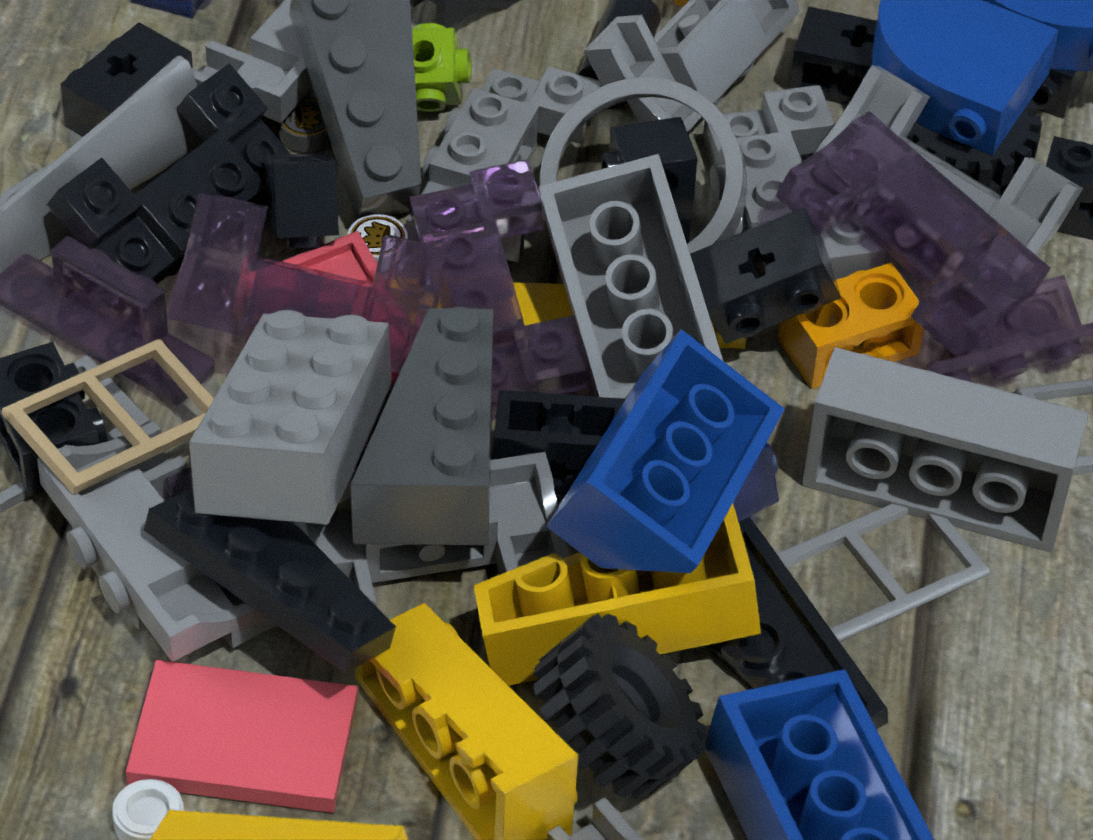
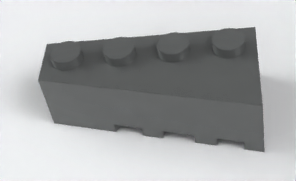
(366, 94)
(432, 446)

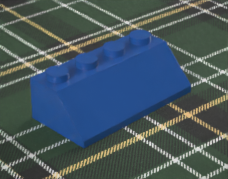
(668, 464)
(809, 764)

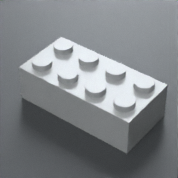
(624, 269)
(292, 418)
(943, 448)

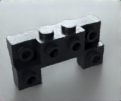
(154, 225)

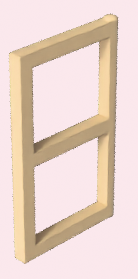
(89, 382)

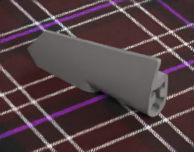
(134, 140)

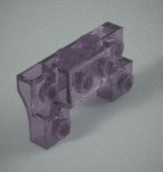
(471, 223)
(924, 223)
(231, 287)

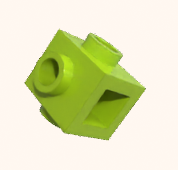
(439, 66)

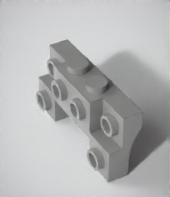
(699, 47)
(272, 70)
(502, 128)
(771, 144)
(1032, 202)
(519, 512)
(134, 569)

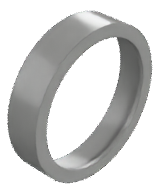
(735, 191)

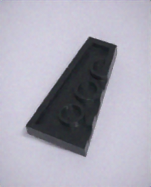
(278, 575)
(793, 633)

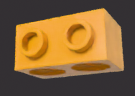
(867, 320)

